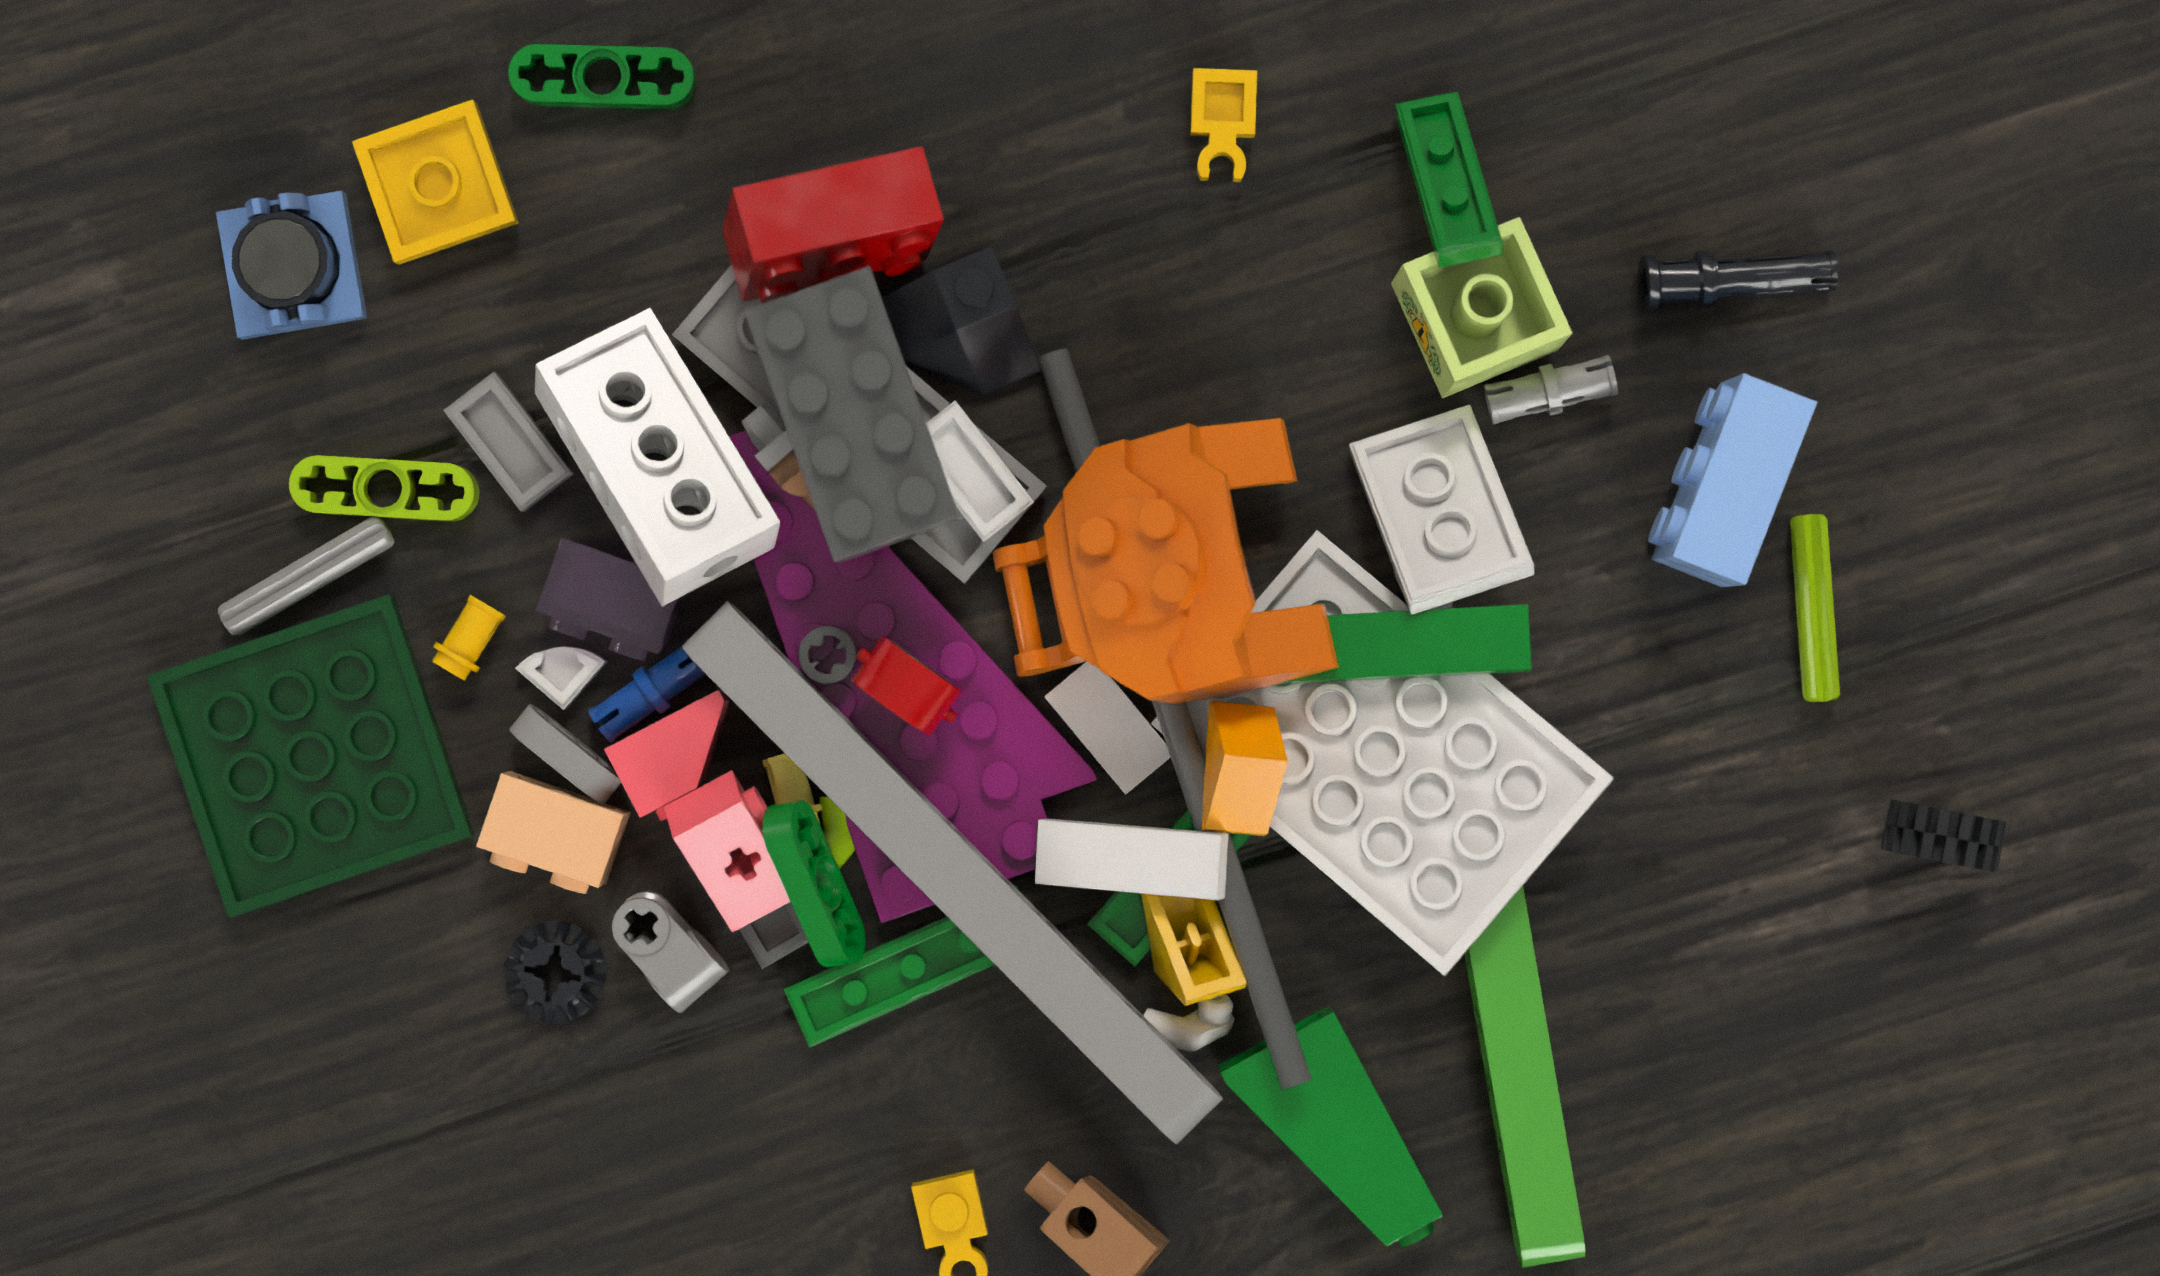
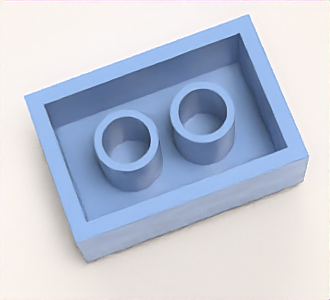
(1731, 480)

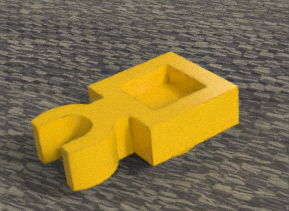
(1223, 109)
(951, 1216)

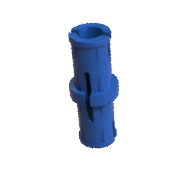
(646, 693)

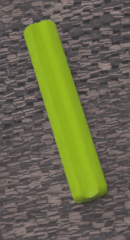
(1815, 608)

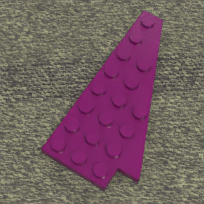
(980, 768)

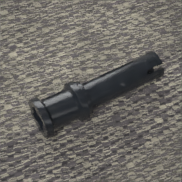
(1706, 279)

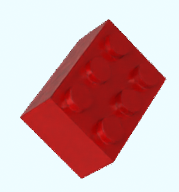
(832, 223)

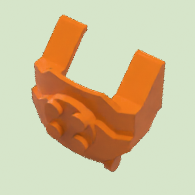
(1156, 570)

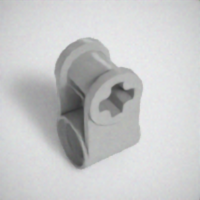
(677, 959)

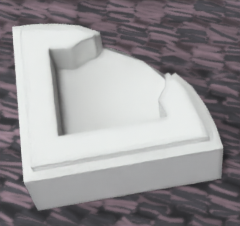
(562, 672)

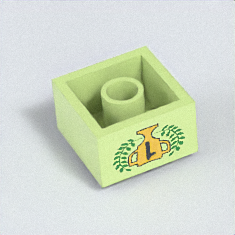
(1482, 312)

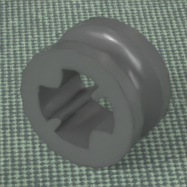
(817, 638)

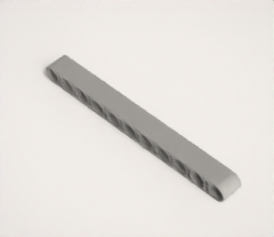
(952, 872)

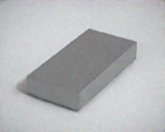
(508, 442)

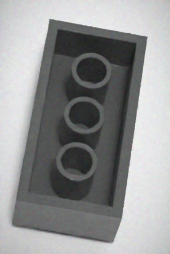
(852, 415)

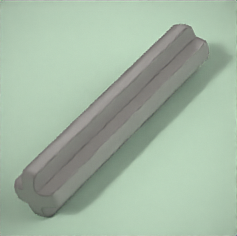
(305, 575)

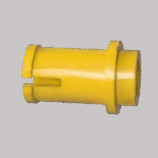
(468, 638)

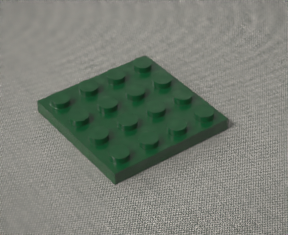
(310, 755)

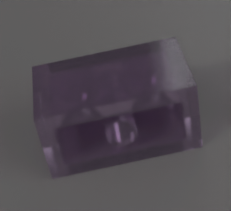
(606, 596)

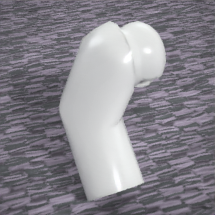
(1197, 1028)

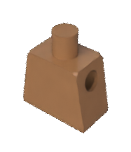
(1122, 1238)

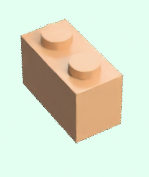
(552, 831)

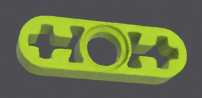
(338, 469)

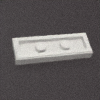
(1131, 858)

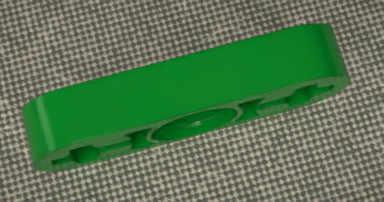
(555, 90)
(814, 883)

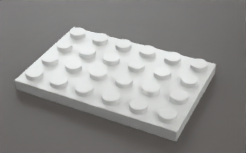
(1414, 788)

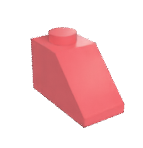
(669, 754)

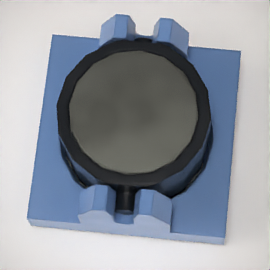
(290, 264)

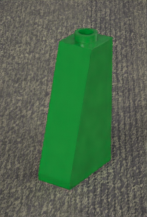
(1339, 1129)

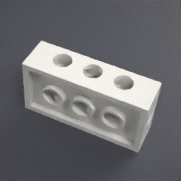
(668, 418)

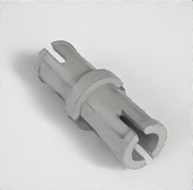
(1550, 389)

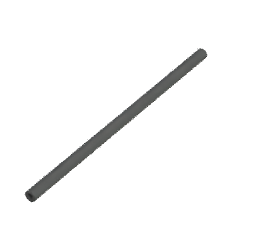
(1190, 770)

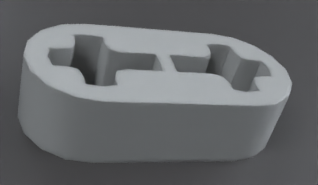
(566, 754)

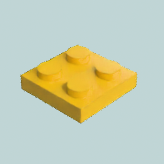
(435, 182)

